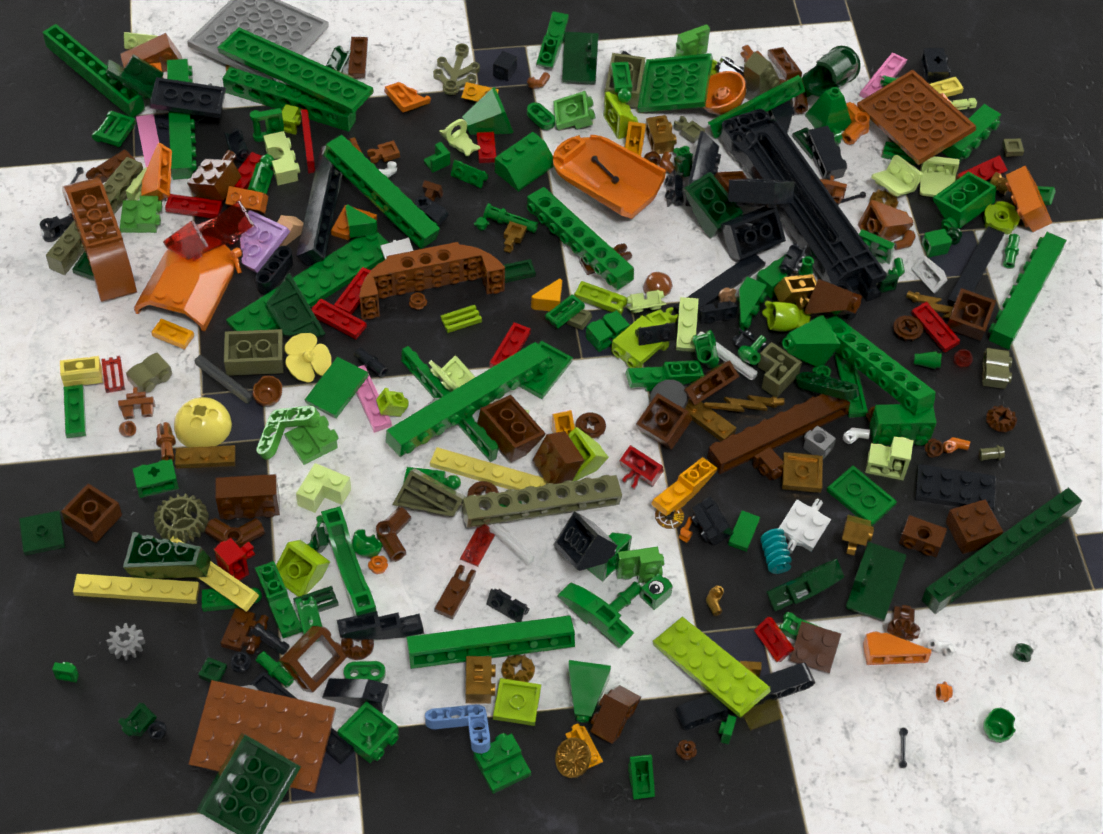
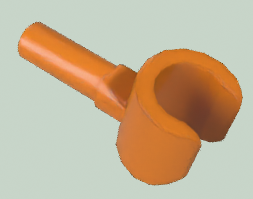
(234, 255)
(685, 534)

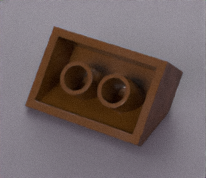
(510, 427)

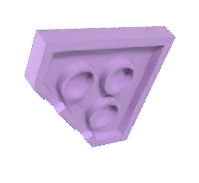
(261, 241)

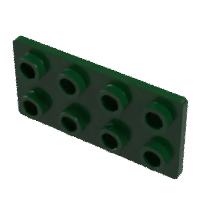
(580, 57)
(136, 75)
(876, 581)

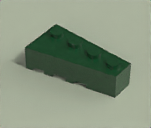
(164, 559)

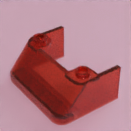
(195, 240)

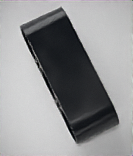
(274, 270)

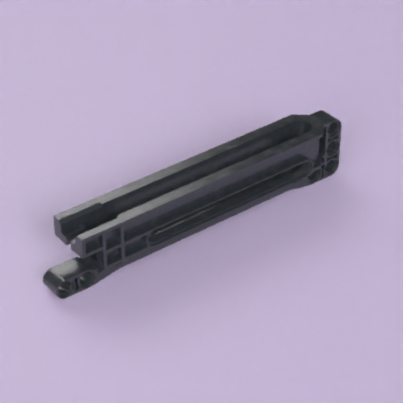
(814, 215)

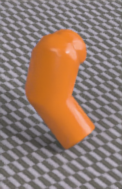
(955, 443)

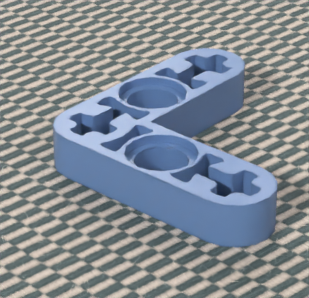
(476, 718)

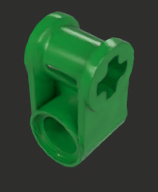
(706, 345)

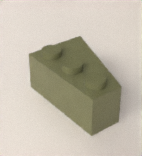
(759, 76)
(428, 495)

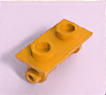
(475, 92)
(581, 733)

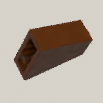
(832, 300)

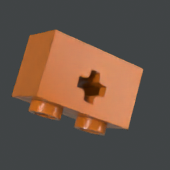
(250, 199)

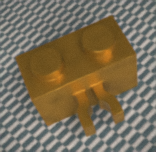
(660, 134)
(796, 289)
(857, 532)
(478, 679)

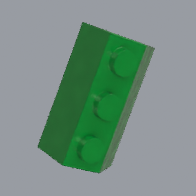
(524, 161)
(965, 198)

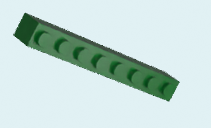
(92, 70)
(181, 127)
(381, 191)
(1026, 292)
(491, 641)

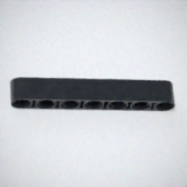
(710, 709)

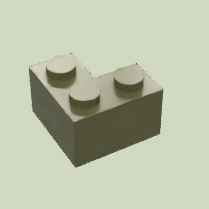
(780, 369)

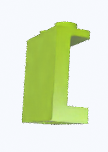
(627, 348)

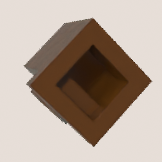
(769, 464)

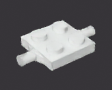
(804, 525)

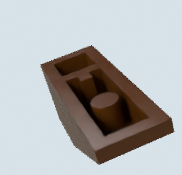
(711, 382)

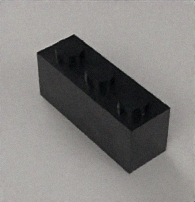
(826, 153)

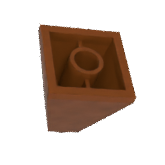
(885, 221)

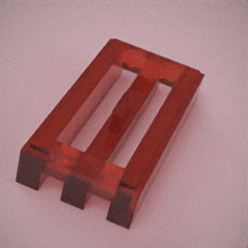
(111, 362)

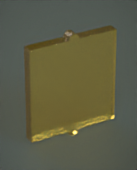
(763, 714)

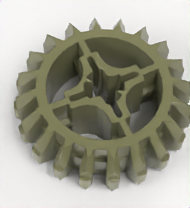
(179, 512)

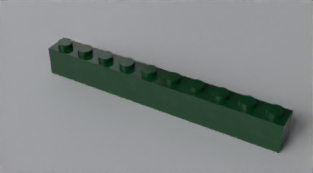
(1001, 550)

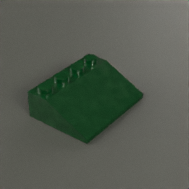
(248, 787)

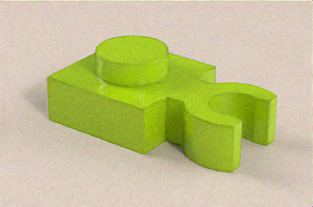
(660, 318)

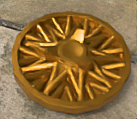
(573, 757)

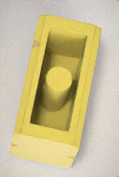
(81, 371)

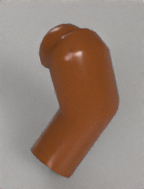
(533, 83)
(665, 162)
(907, 240)

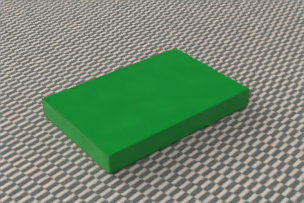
(543, 382)
(336, 387)
(861, 495)

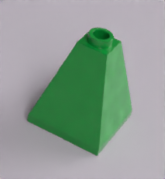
(830, 111)
(488, 116)
(812, 342)
(587, 687)

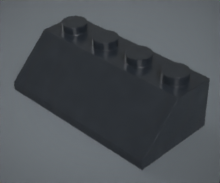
(705, 159)
(584, 543)

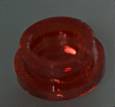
(963, 354)

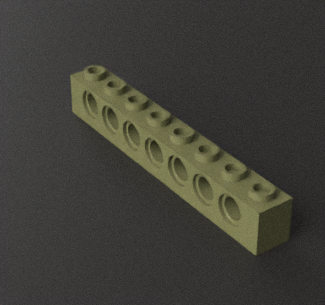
(69, 245)
(553, 505)

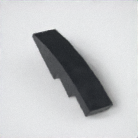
(380, 627)

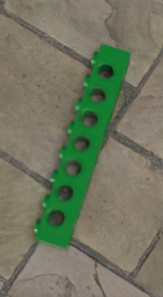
(279, 94)
(580, 238)
(882, 368)

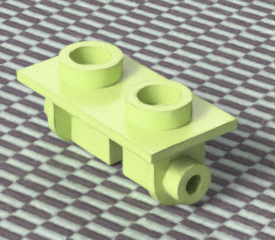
(134, 39)
(638, 302)

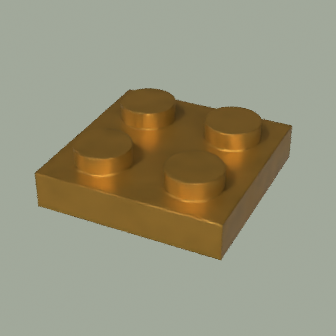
(802, 472)

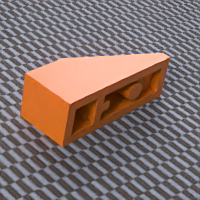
(158, 173)
(889, 649)

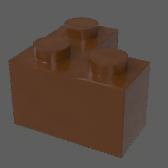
(614, 713)

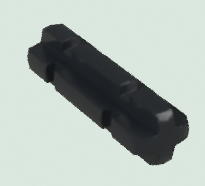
(270, 638)

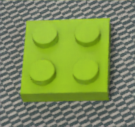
(517, 702)

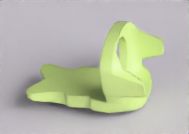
(459, 138)

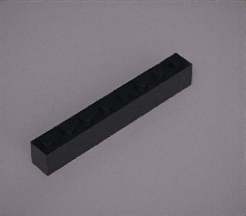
(319, 211)

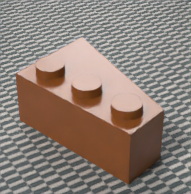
(154, 51)

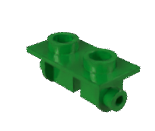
(468, 174)

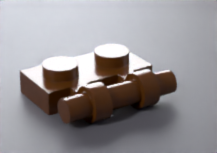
(238, 629)

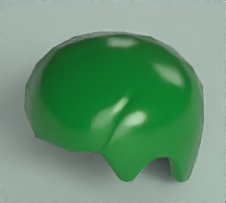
(366, 545)
(999, 725)

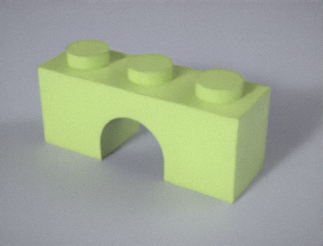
(279, 148)

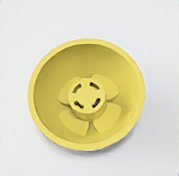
(202, 423)

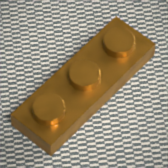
(710, 421)
(205, 457)

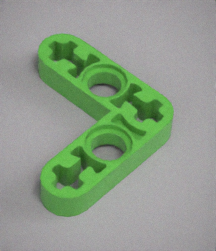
(278, 421)

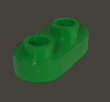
(543, 118)
(364, 670)

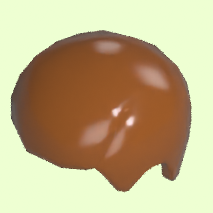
(658, 281)
(267, 391)

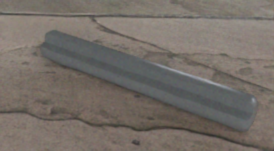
(223, 379)

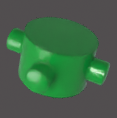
(481, 223)

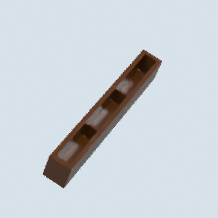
(776, 431)

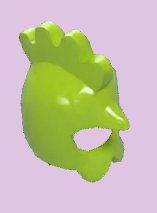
(787, 316)

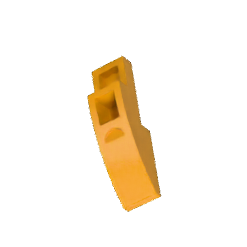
(685, 487)

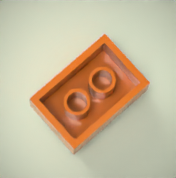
(1027, 199)

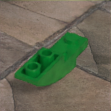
(553, 40)
(649, 377)
(278, 600)
(597, 611)

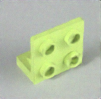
(899, 177)

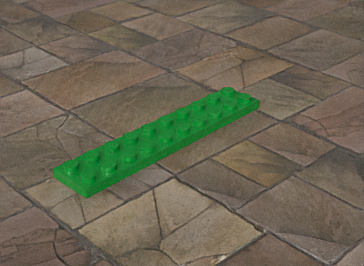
(296, 70)
(317, 281)

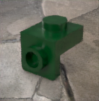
(683, 165)
(137, 721)

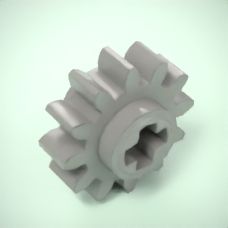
(125, 641)

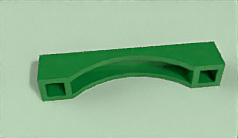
(347, 563)

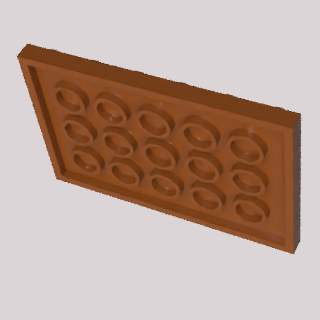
(916, 117)
(282, 723)

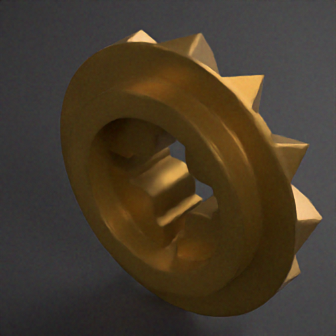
(890, 199)
(528, 668)

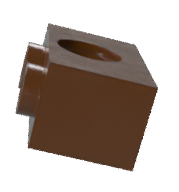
(919, 528)

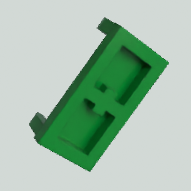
(308, 614)

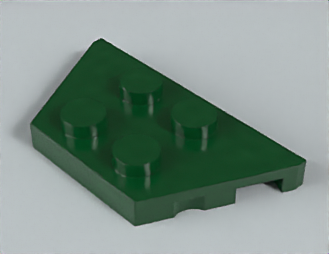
(292, 311)

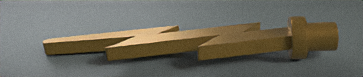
(916, 297)
(755, 403)

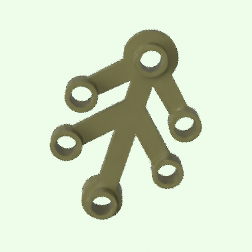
(451, 86)

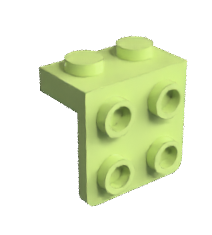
(938, 175)
(452, 374)

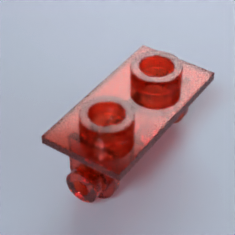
(478, 545)

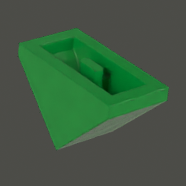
(359, 223)
(641, 776)

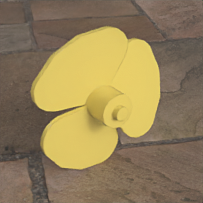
(303, 354)

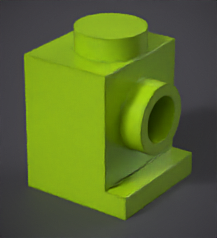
(291, 119)
(392, 403)

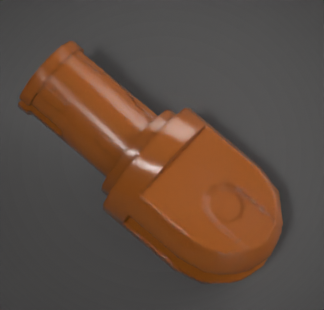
(165, 440)

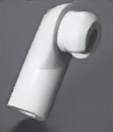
(390, 170)
(855, 433)
(941, 646)

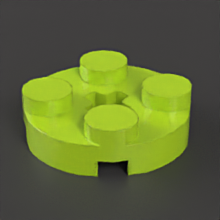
(1005, 209)

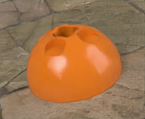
(725, 92)

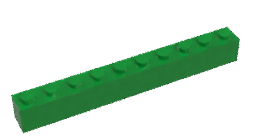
(467, 399)

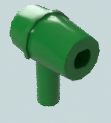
(750, 354)

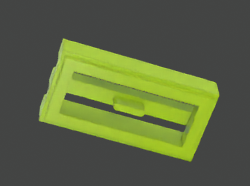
(460, 316)

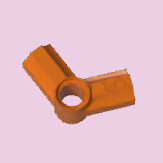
(859, 124)

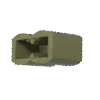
(996, 368)
(149, 373)

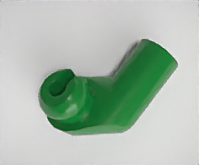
(899, 267)

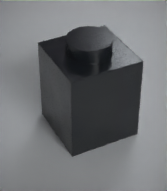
(505, 66)

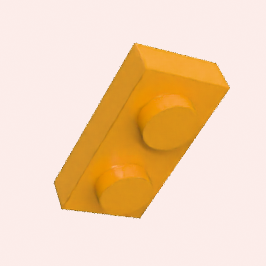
(172, 333)

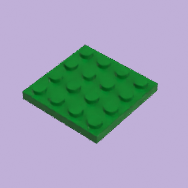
(675, 83)

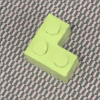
(890, 461)
(322, 484)

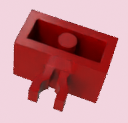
(640, 466)
(233, 558)

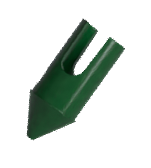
(832, 70)

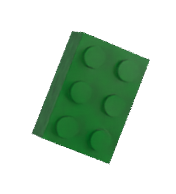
(899, 421)

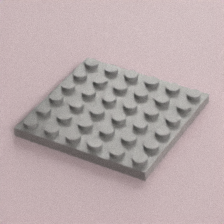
(266, 18)

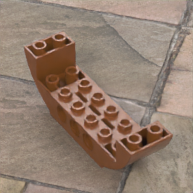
(100, 238)
(429, 269)

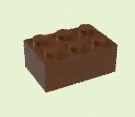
(247, 496)

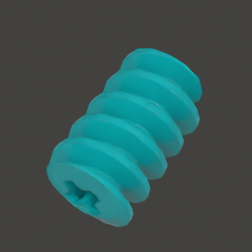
(776, 551)

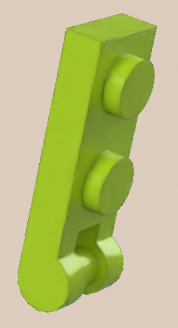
(600, 297)

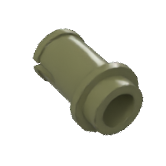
(992, 453)

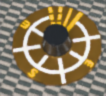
(670, 521)

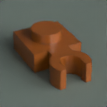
(385, 151)

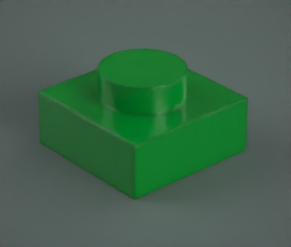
(1047, 194)
(65, 671)
(727, 728)

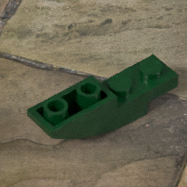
(806, 585)

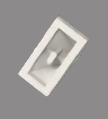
(930, 274)

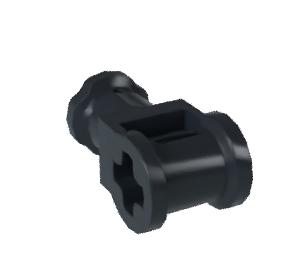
(55, 226)

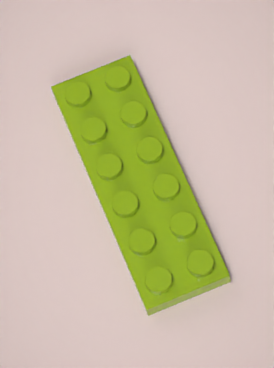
(711, 666)

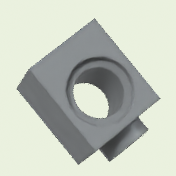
(819, 435)

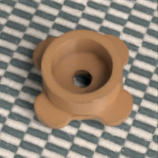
(727, 294)

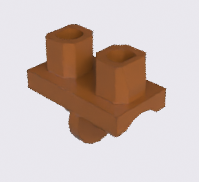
(835, 188)
(136, 401)

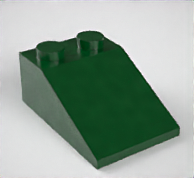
(711, 204)

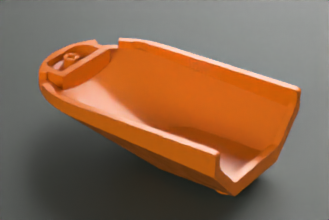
(637, 176)
(189, 285)

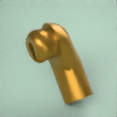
(713, 600)

